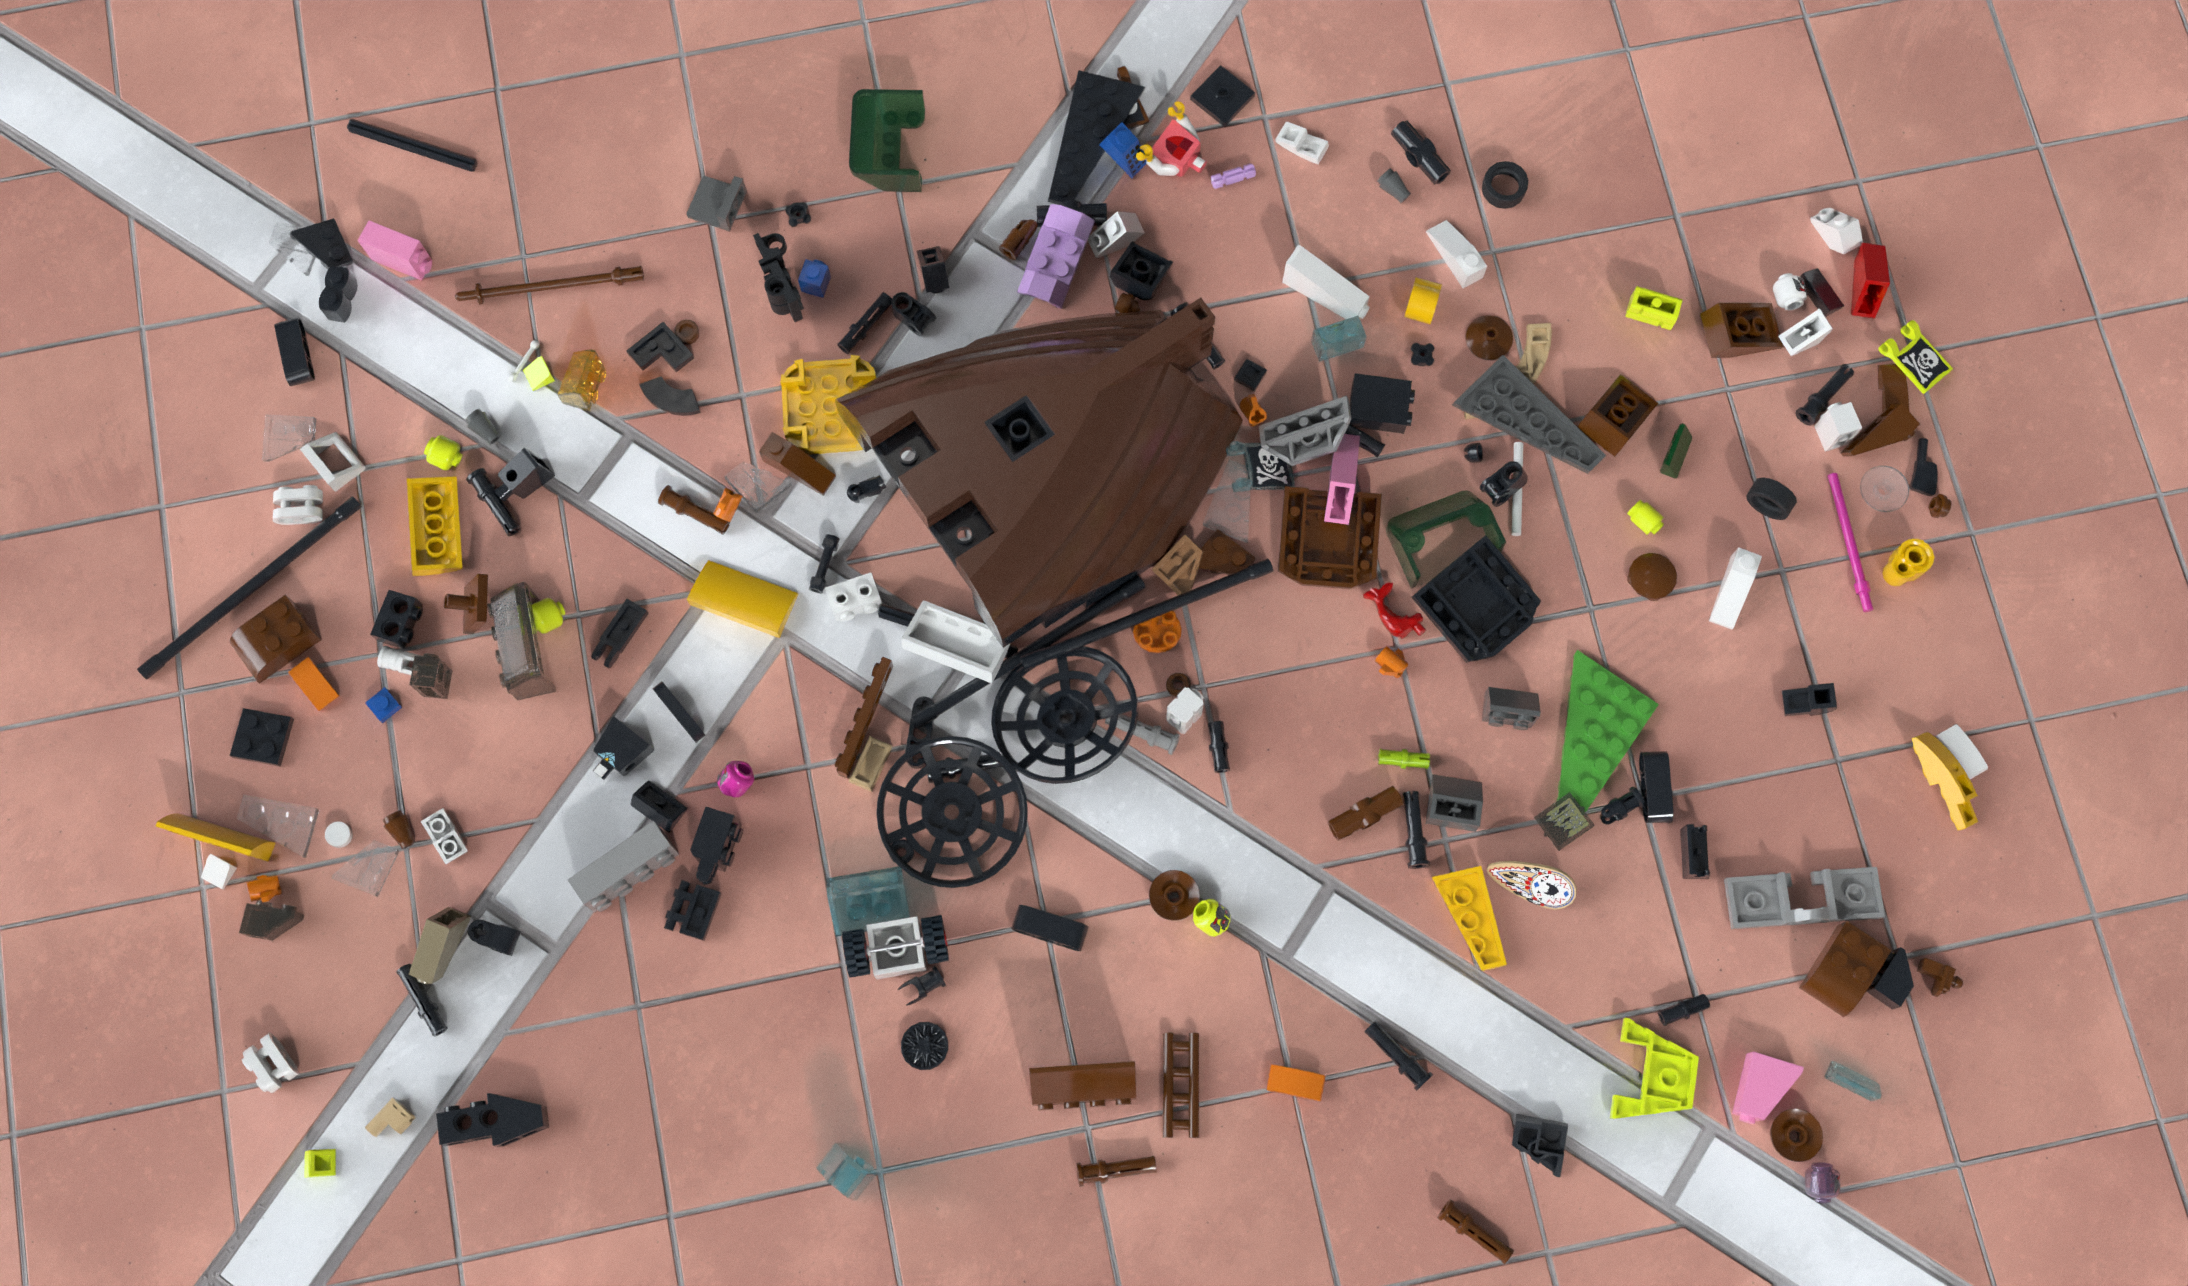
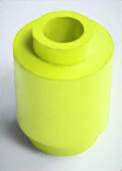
(1646, 517)

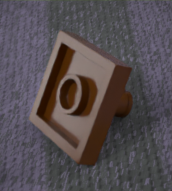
(473, 603)

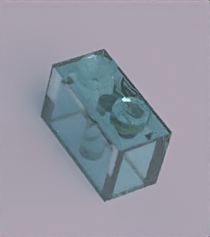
(1338, 338)

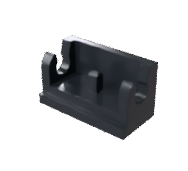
(1694, 852)

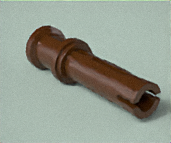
(686, 506)
(1103, 1171)
(1465, 1225)

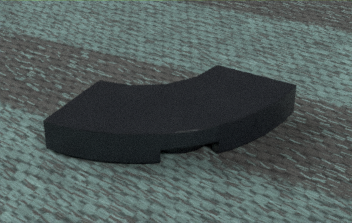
(670, 399)

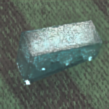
(846, 1173)

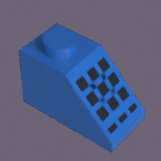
(1122, 148)

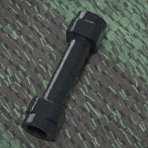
(817, 582)

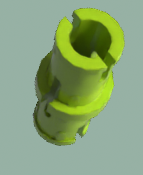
(1403, 758)

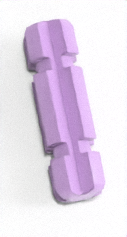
(1233, 176)

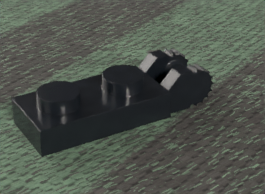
(620, 632)

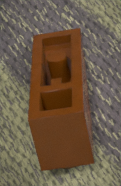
(1889, 427)
(796, 464)

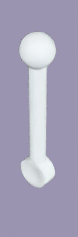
(534, 345)

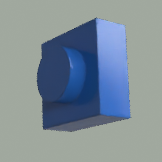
(383, 705)

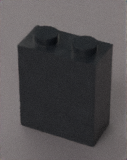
(1381, 403)

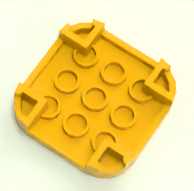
(810, 405)

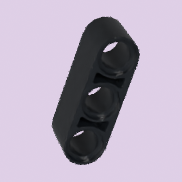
(294, 351)
(1656, 787)
(1050, 928)

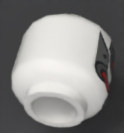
(1790, 291)

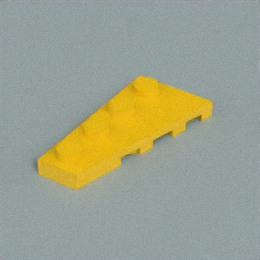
(1471, 908)

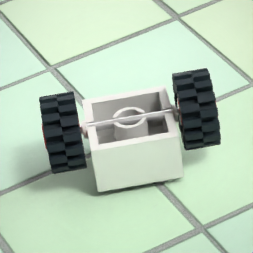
(895, 947)

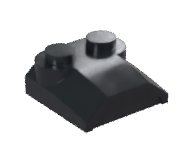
(1140, 271)

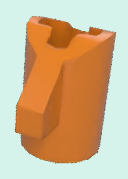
(1252, 410)
(727, 505)
(1391, 662)
(264, 888)

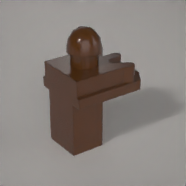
(1943, 976)

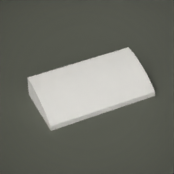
(954, 641)

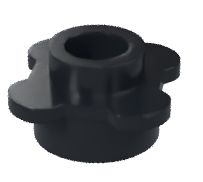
(796, 208)
(1424, 360)

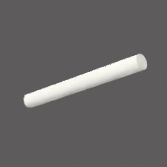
(1517, 497)

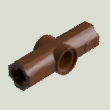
(1365, 813)

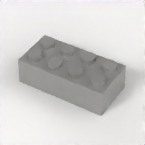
(623, 867)

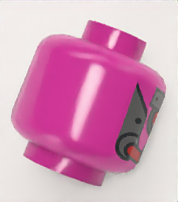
(735, 778)

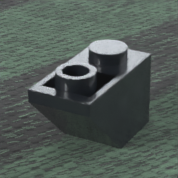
(1893, 980)

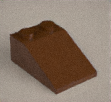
(1740, 329)
(1617, 415)

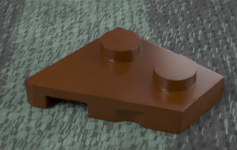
(1224, 555)

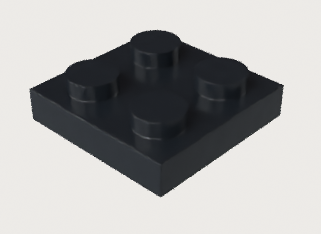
(261, 737)

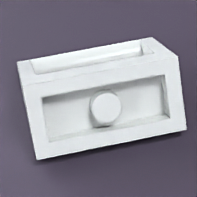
(338, 480)

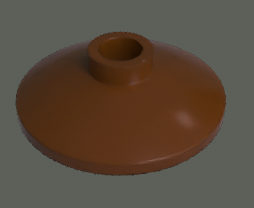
(1489, 347)
(1174, 882)
(1808, 1131)

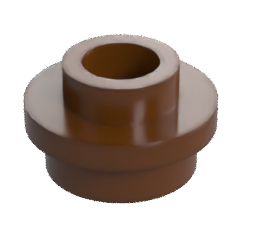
(1939, 506)
(1177, 677)

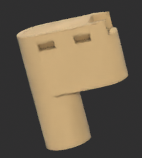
(393, 1114)

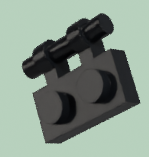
(699, 912)

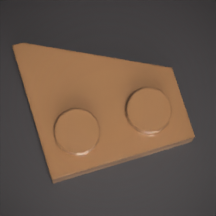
(1180, 565)

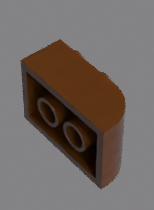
(273, 638)
(1845, 968)

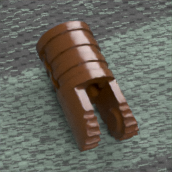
(1018, 238)

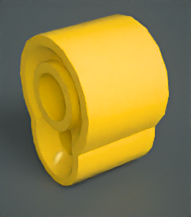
(1423, 300)
(1908, 562)

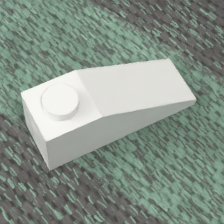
(1457, 253)
(1735, 587)

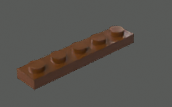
(863, 717)

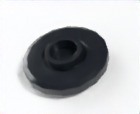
(924, 1046)

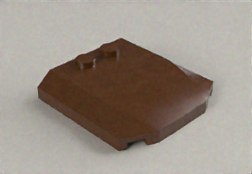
(1328, 552)

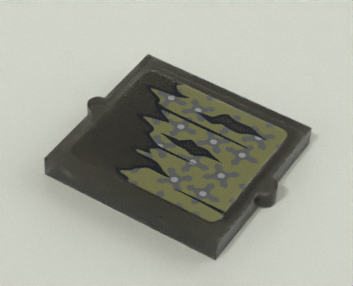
(1564, 821)

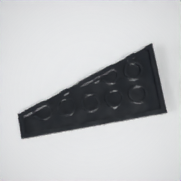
(1094, 113)

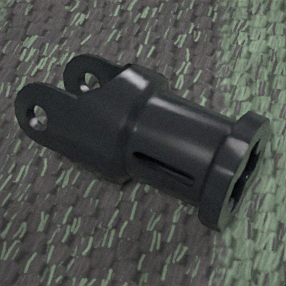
(1621, 806)
(925, 984)

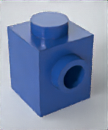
(814, 278)

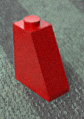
(1869, 280)

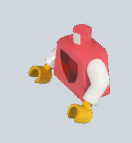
(1175, 148)

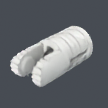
(395, 660)

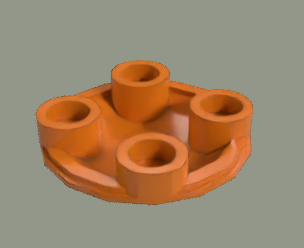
(1158, 633)

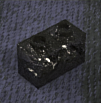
(431, 676)

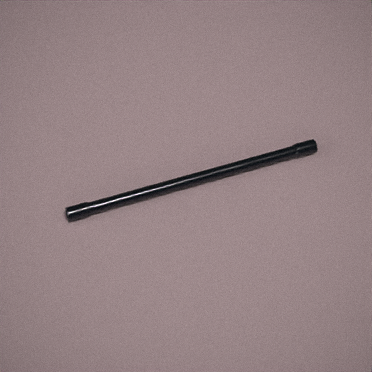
(1124, 592)
(1042, 655)
(159, 660)

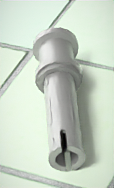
(1152, 735)

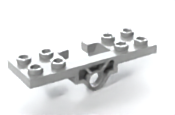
(1765, 898)

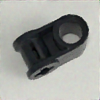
(915, 316)
(1501, 482)
(497, 937)

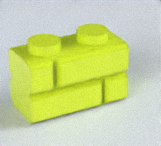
(1653, 308)

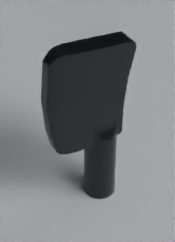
(1925, 473)

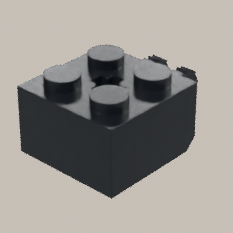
(715, 843)

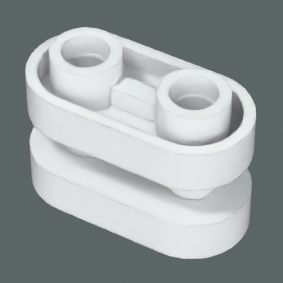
(305, 497)
(255, 1061)

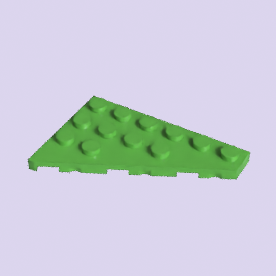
(1599, 728)

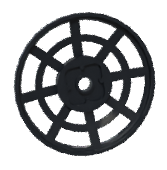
(1055, 707)
(969, 812)

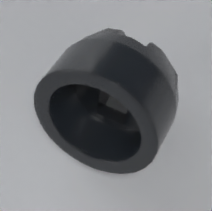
(1475, 452)

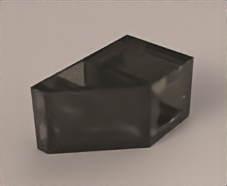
(267, 922)

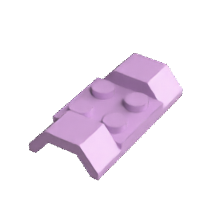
(1056, 255)

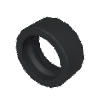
(1505, 168)
(1771, 498)

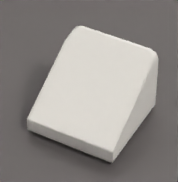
(217, 871)

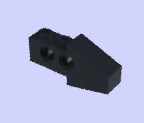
(515, 1121)

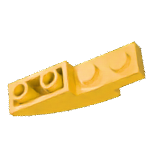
(1943, 768)

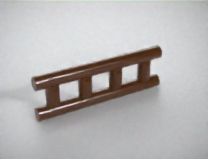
(1190, 1098)

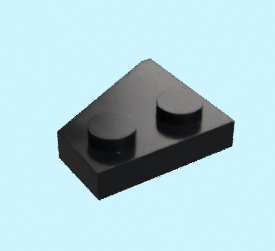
(324, 243)

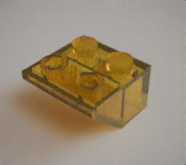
(582, 380)

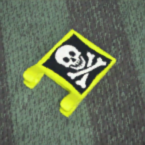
(1918, 359)

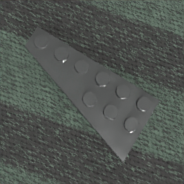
(1520, 409)

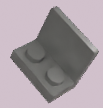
(717, 202)

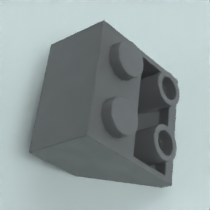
(1510, 708)
(1455, 803)

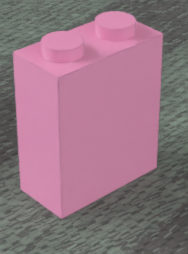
(395, 250)

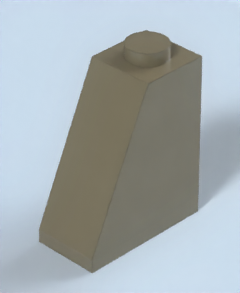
(438, 944)

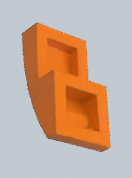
(313, 683)
(1296, 1082)

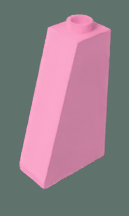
(1342, 480)

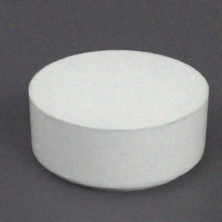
(338, 834)

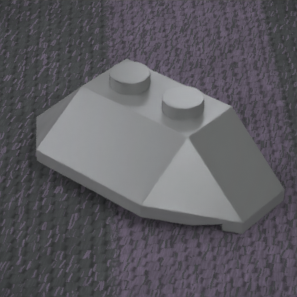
(1308, 432)

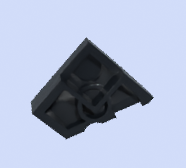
(1541, 1140)

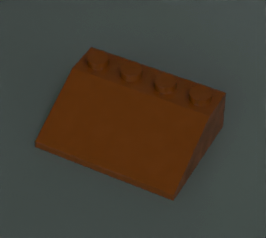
(1083, 1084)

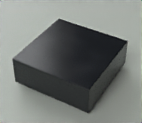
(1250, 375)

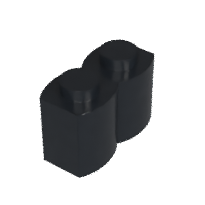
(337, 294)

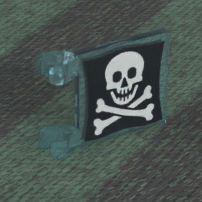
(1263, 468)

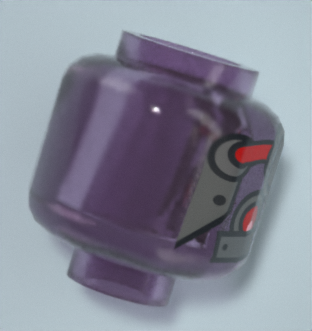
(1822, 1182)

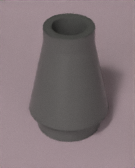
(1393, 185)
(482, 426)

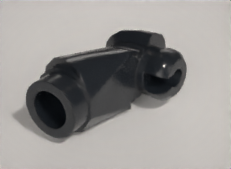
(869, 487)

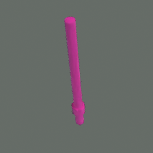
(1861, 586)

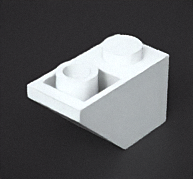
(1838, 230)
(1115, 234)

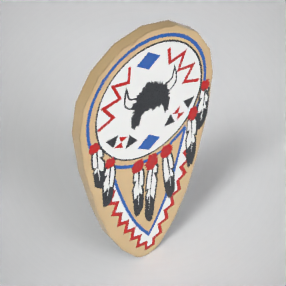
(1535, 883)

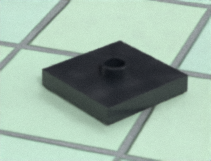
(1222, 96)

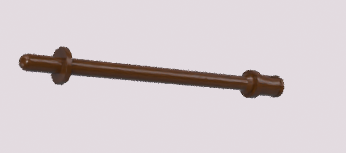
(618, 276)

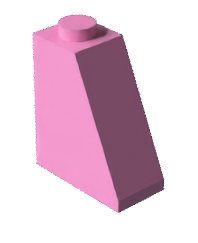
(1763, 1086)

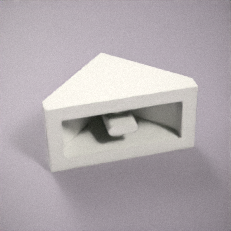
(1806, 333)

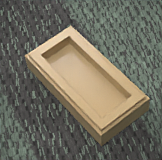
(870, 764)

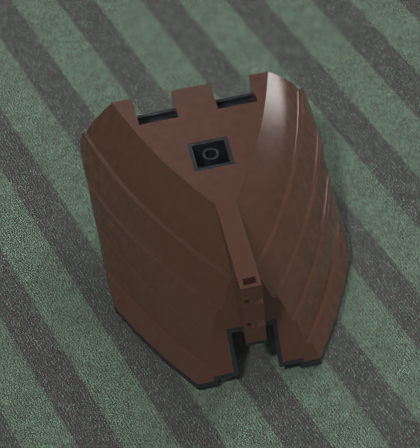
(1058, 449)

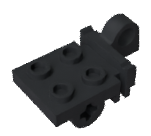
(779, 289)

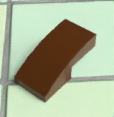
(1893, 385)

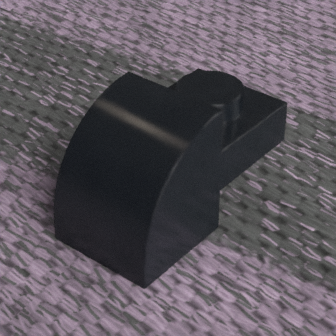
(1812, 700)

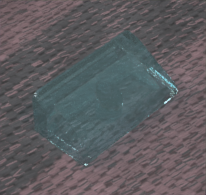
(1853, 1081)

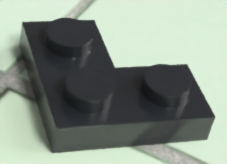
(657, 344)

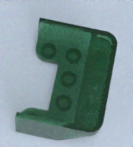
(876, 137)

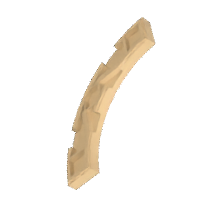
(1535, 352)

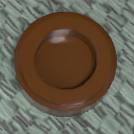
(687, 332)

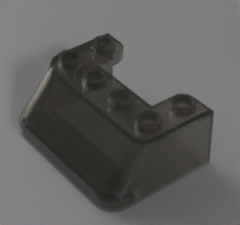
(518, 642)

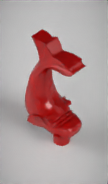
(1396, 625)

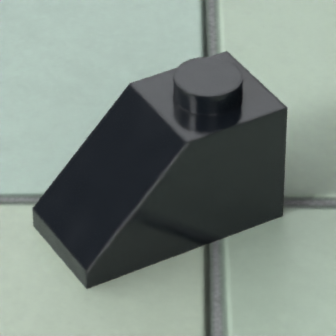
(933, 270)

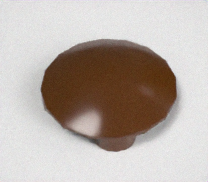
(1652, 576)

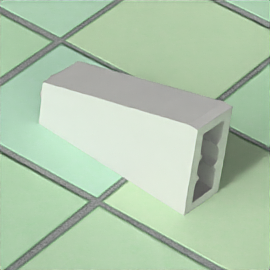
(1324, 285)

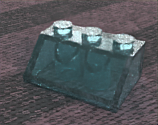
(867, 899)

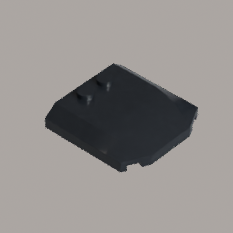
(1479, 602)

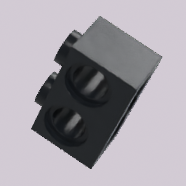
(390, 618)

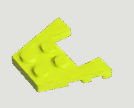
(1667, 1075)

